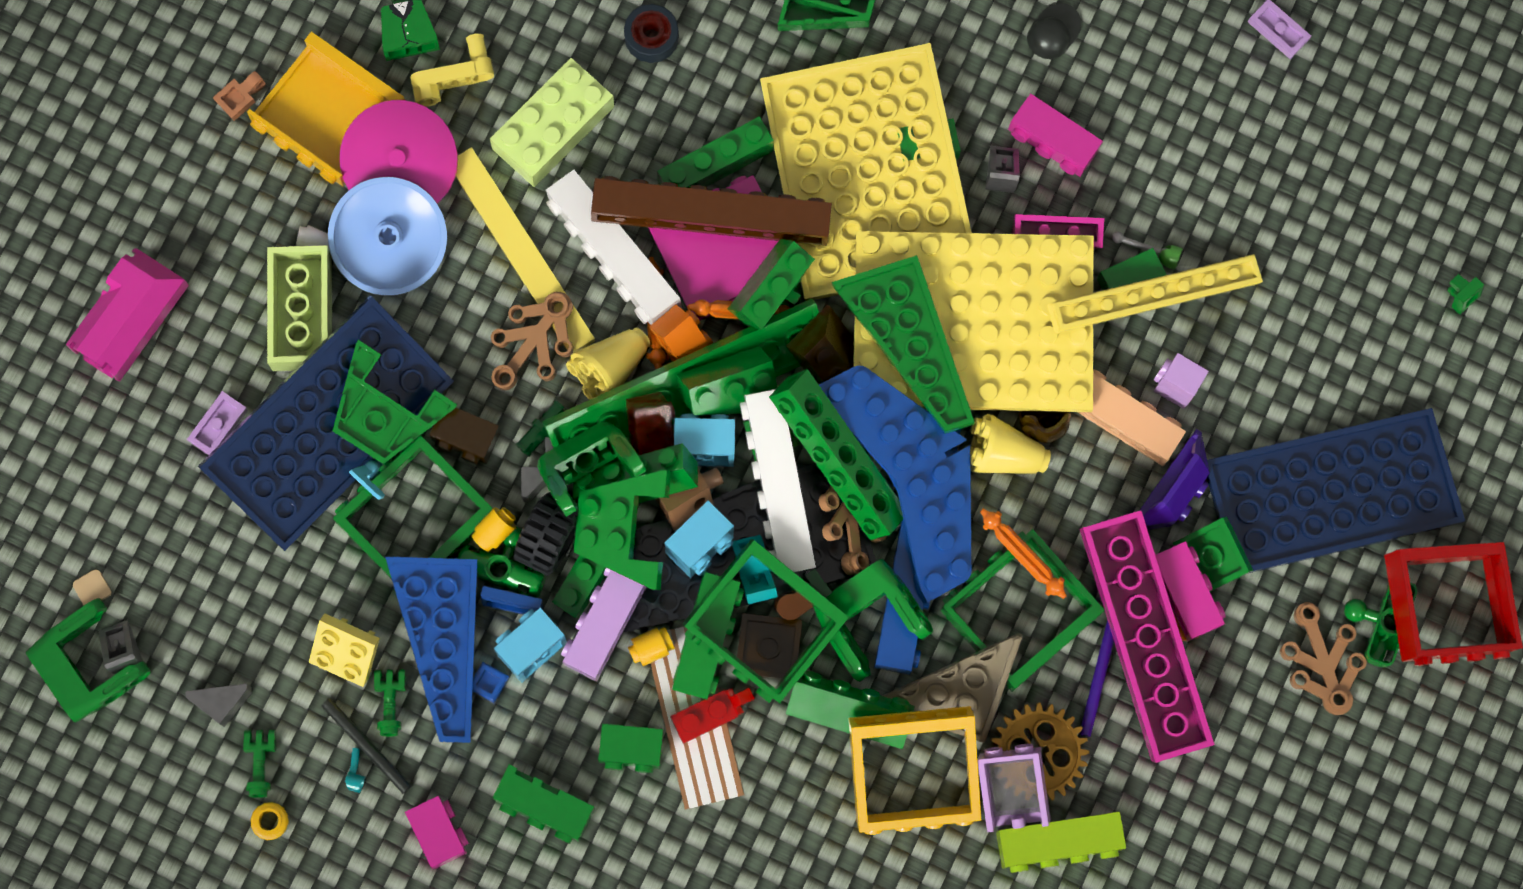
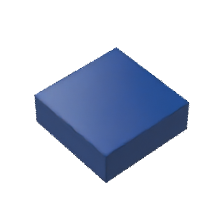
(489, 682)

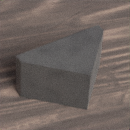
(1003, 169)
(119, 647)
(220, 702)

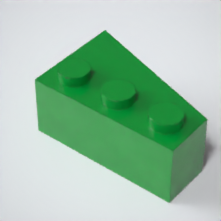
(825, 14)
(723, 383)
(543, 805)

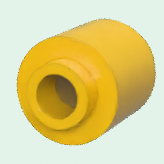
(494, 528)
(651, 646)

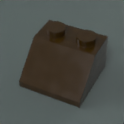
(824, 346)

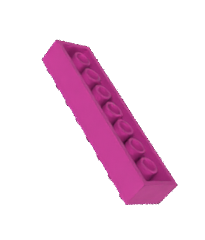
(1146, 637)

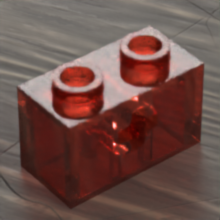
(650, 422)

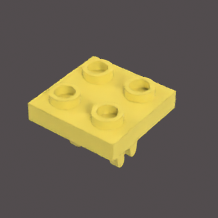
(344, 649)

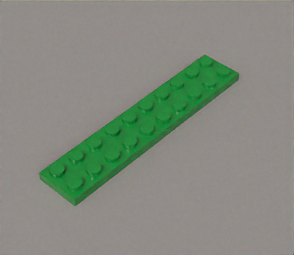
(612, 404)

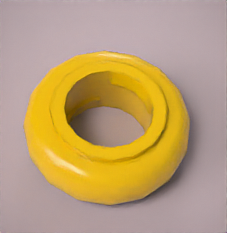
(257, 816)

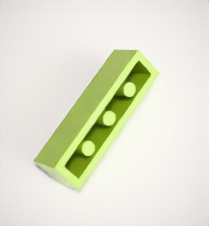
(1061, 840)

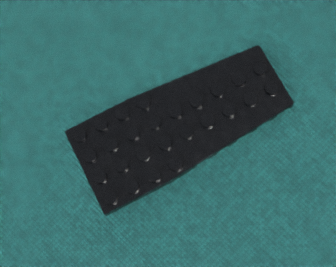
(742, 509)

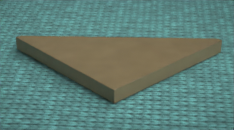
(967, 682)

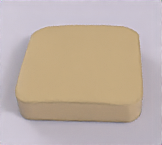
(92, 587)

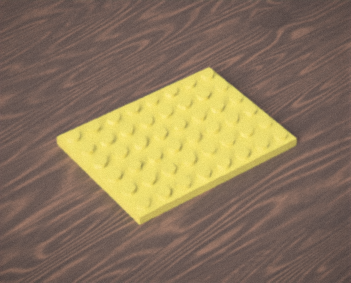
(842, 145)
(996, 314)

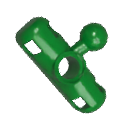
(516, 571)
(1381, 637)

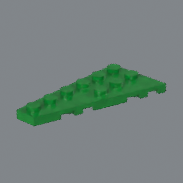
(903, 322)

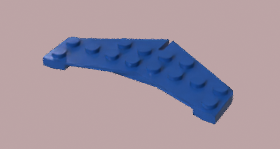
(929, 485)

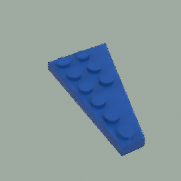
(439, 618)

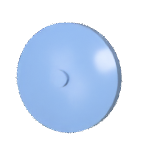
(387, 236)

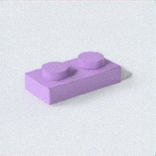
(1279, 29)
(217, 423)

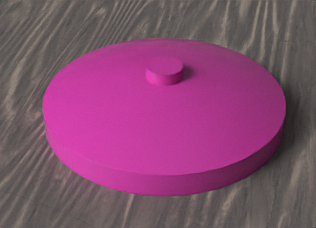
(402, 143)

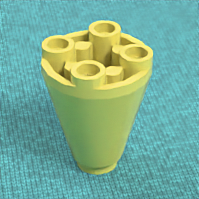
(608, 361)
(1004, 449)

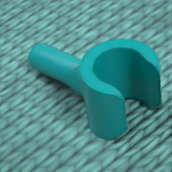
(354, 781)

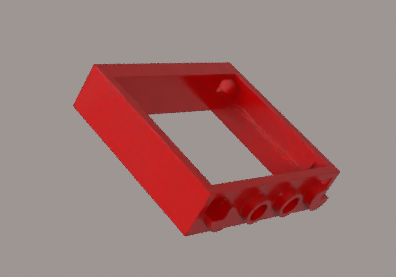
(1499, 592)

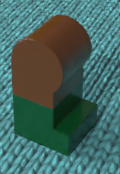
(792, 605)

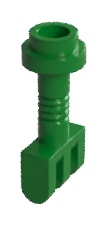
(389, 726)
(258, 787)

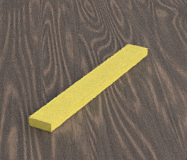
(516, 242)
(1154, 293)

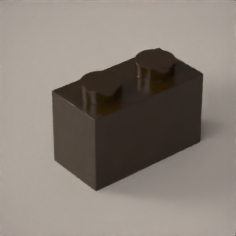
(466, 435)

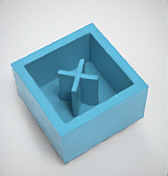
(707, 439)
(700, 540)
(529, 644)

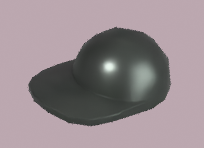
(1054, 31)

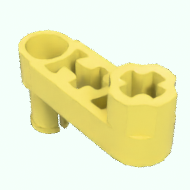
(429, 82)

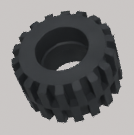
(545, 536)

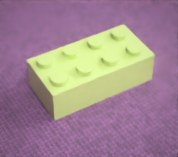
(552, 122)
(297, 303)

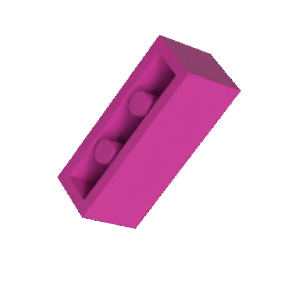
(1054, 136)
(1060, 226)
(1189, 591)

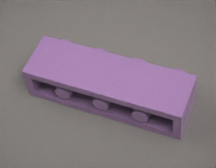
(602, 625)

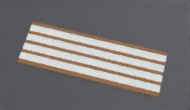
(707, 763)

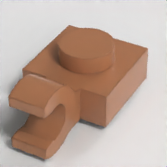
(236, 97)

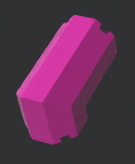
(127, 314)

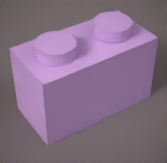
(1179, 380)

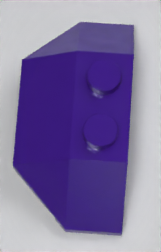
(1178, 486)

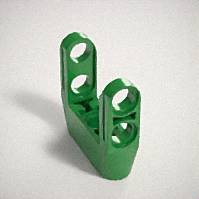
(562, 467)
(859, 594)
(64, 677)

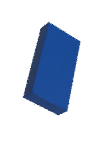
(509, 601)

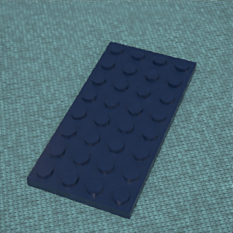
(285, 457)
(1337, 490)

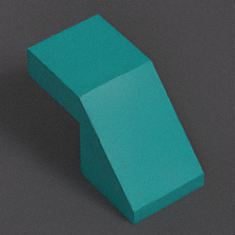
(755, 577)

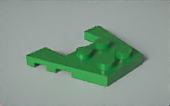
(376, 421)
(608, 526)

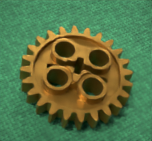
(1062, 737)

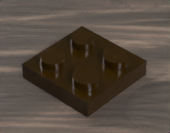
(769, 644)

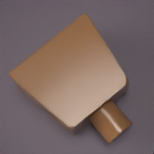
(684, 504)

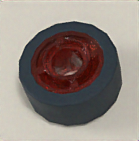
(647, 18)

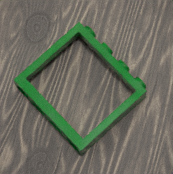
(387, 473)
(997, 563)
(741, 670)

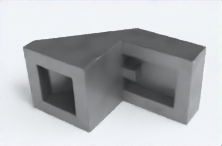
(531, 479)

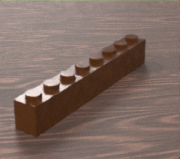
(710, 211)

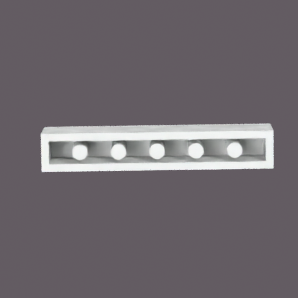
(613, 249)
(779, 482)

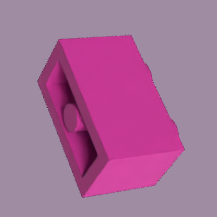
(436, 831)

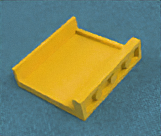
(317, 105)

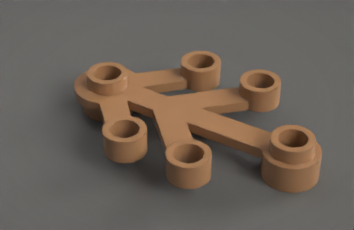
(535, 338)
(854, 560)
(1324, 663)

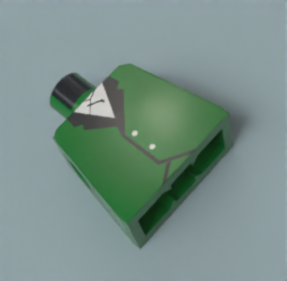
(406, 30)

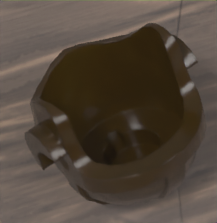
(1044, 425)

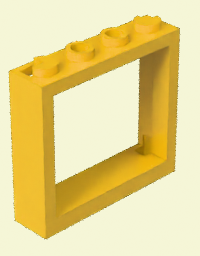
(914, 723)

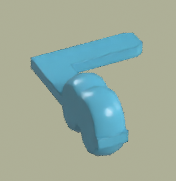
(366, 473)

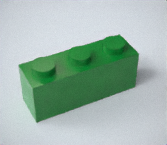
(771, 284)

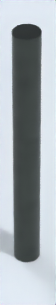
(366, 746)

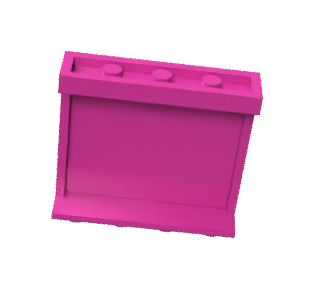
(712, 264)

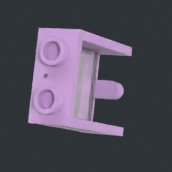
(1013, 787)

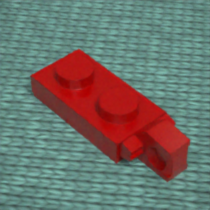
(710, 713)

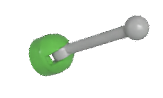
(1168, 256)

